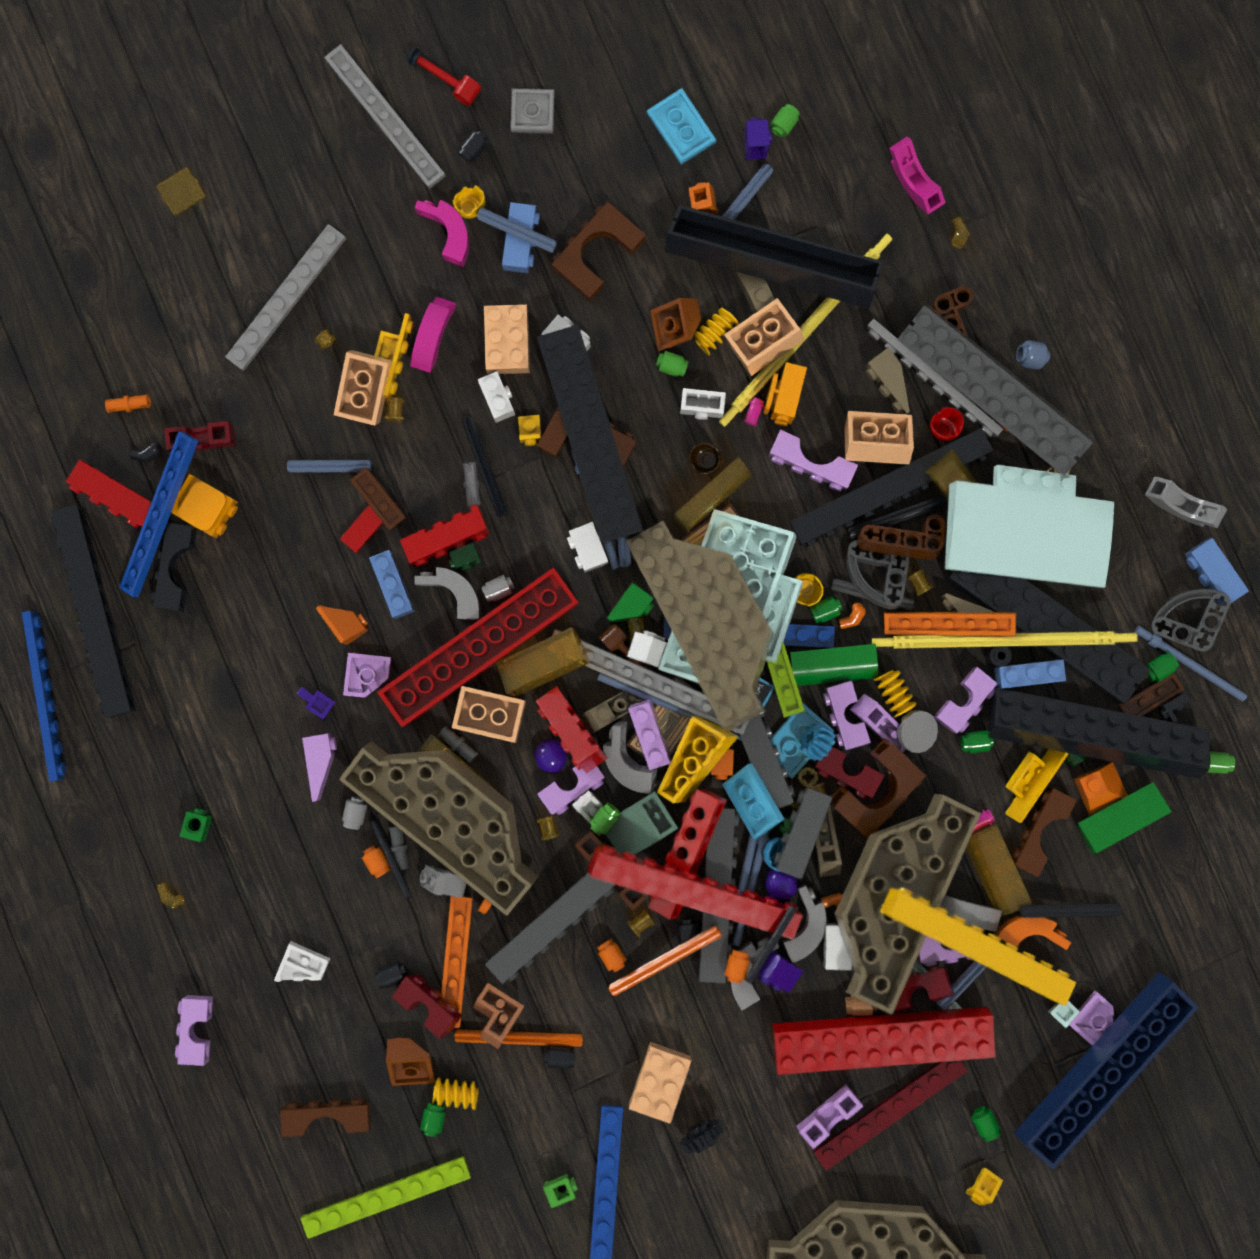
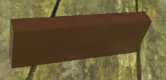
(377, 499)
(1152, 696)

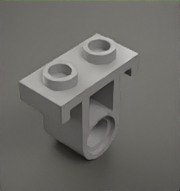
(442, 882)

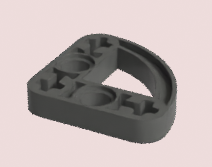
(888, 562)
(1193, 633)

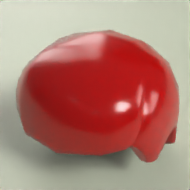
(947, 424)

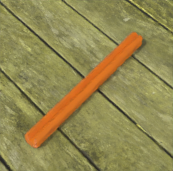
(665, 960)
(524, 1038)

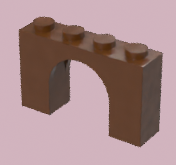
(606, 223)
(556, 436)
(903, 779)

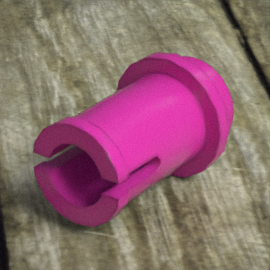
(754, 411)
(985, 818)

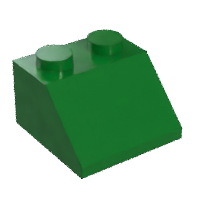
(631, 605)

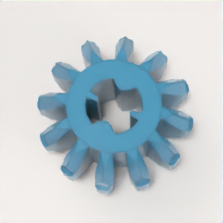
(817, 741)

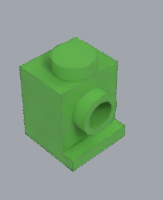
(557, 1197)

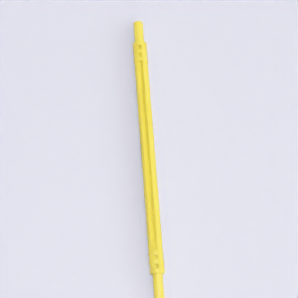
(806, 329)
(1019, 639)

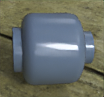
(1032, 355)

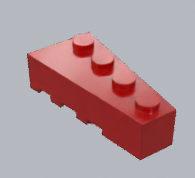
(109, 492)
(445, 536)
(571, 730)

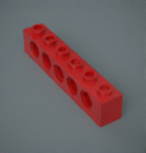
(713, 807)

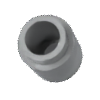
(498, 588)
(354, 813)

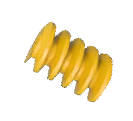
(714, 330)
(895, 692)
(455, 1093)

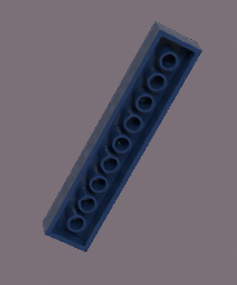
(1106, 1070)

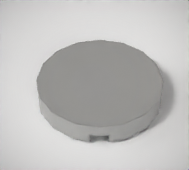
(917, 731)

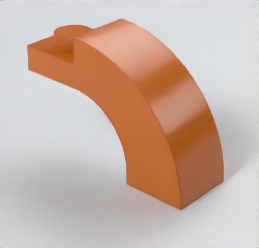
(1018, 928)

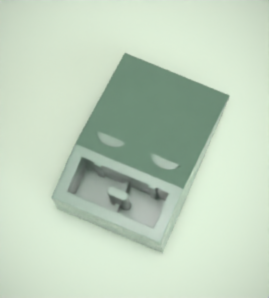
(641, 825)

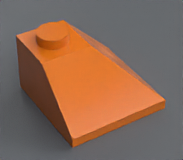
(344, 624)
(1100, 788)

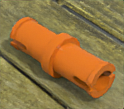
(128, 403)

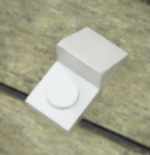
(587, 805)

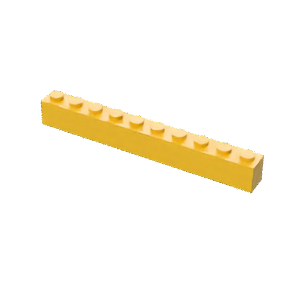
(977, 946)

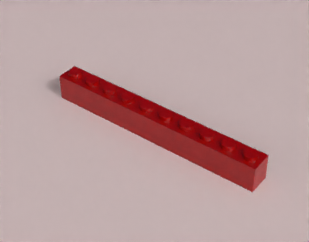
(691, 890)

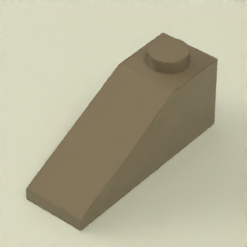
(755, 290)
(827, 848)

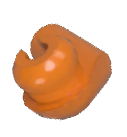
(855, 618)
(831, 900)

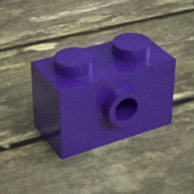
(757, 139)
(779, 972)

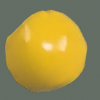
(469, 202)
(811, 589)

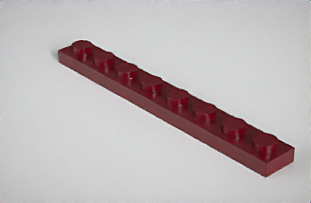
(888, 1112)

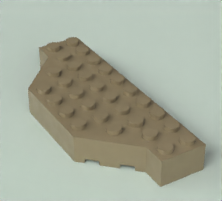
(710, 617)
(448, 815)
(909, 855)
(869, 1232)

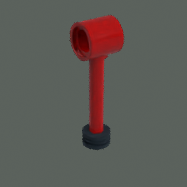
(465, 89)

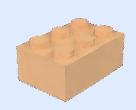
(764, 337)
(506, 339)
(362, 387)
(878, 437)
(489, 714)
(660, 1082)

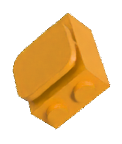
(785, 395)
(204, 506)

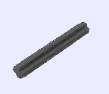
(849, 588)

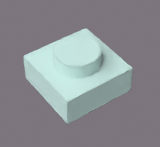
(1063, 1013)

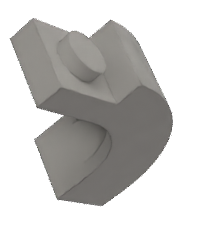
(1183, 505)
(467, 599)
(623, 767)
(973, 913)
(812, 932)
(744, 992)

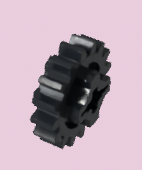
(702, 1136)

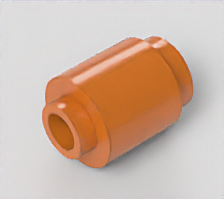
(375, 861)
(611, 955)
(737, 966)

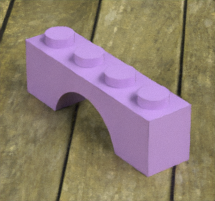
(837, 473)

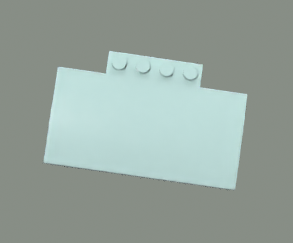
(1029, 528)
(762, 558)

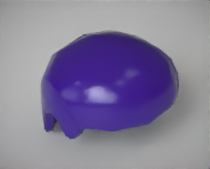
(550, 756)
(780, 885)

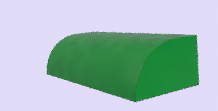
(834, 664)
(1123, 818)

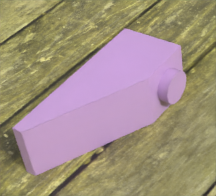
(877, 720)
(319, 758)

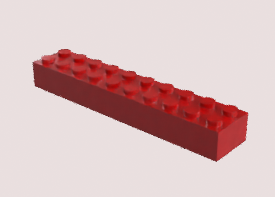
(478, 648)
(883, 1040)

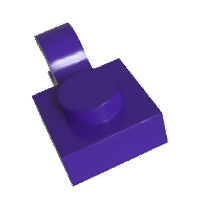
(318, 703)

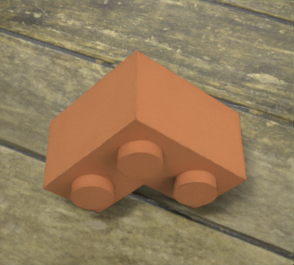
(502, 1013)

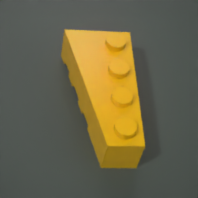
(694, 759)

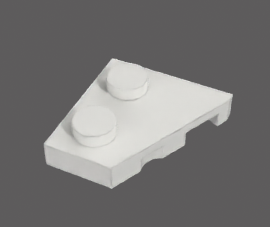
(301, 964)

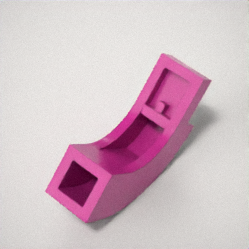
(913, 177)
(457, 243)
(430, 334)

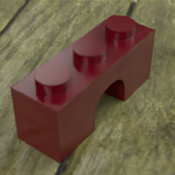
(210, 437)
(864, 782)
(935, 982)
(442, 1014)

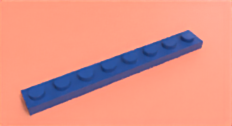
(158, 514)
(796, 635)
(45, 704)
(606, 1182)

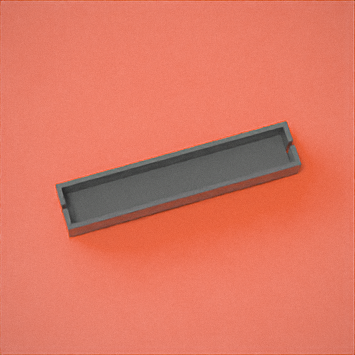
(996, 389)

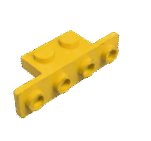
(393, 347)
(1031, 780)

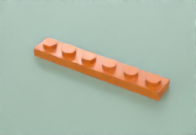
(950, 623)
(457, 951)

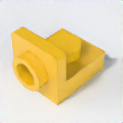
(529, 429)
(985, 1187)

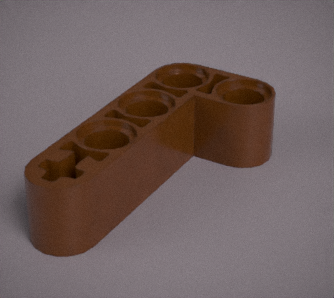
(954, 305)
(901, 537)

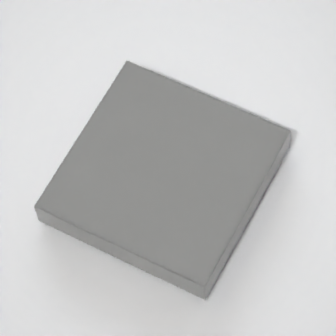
(532, 110)

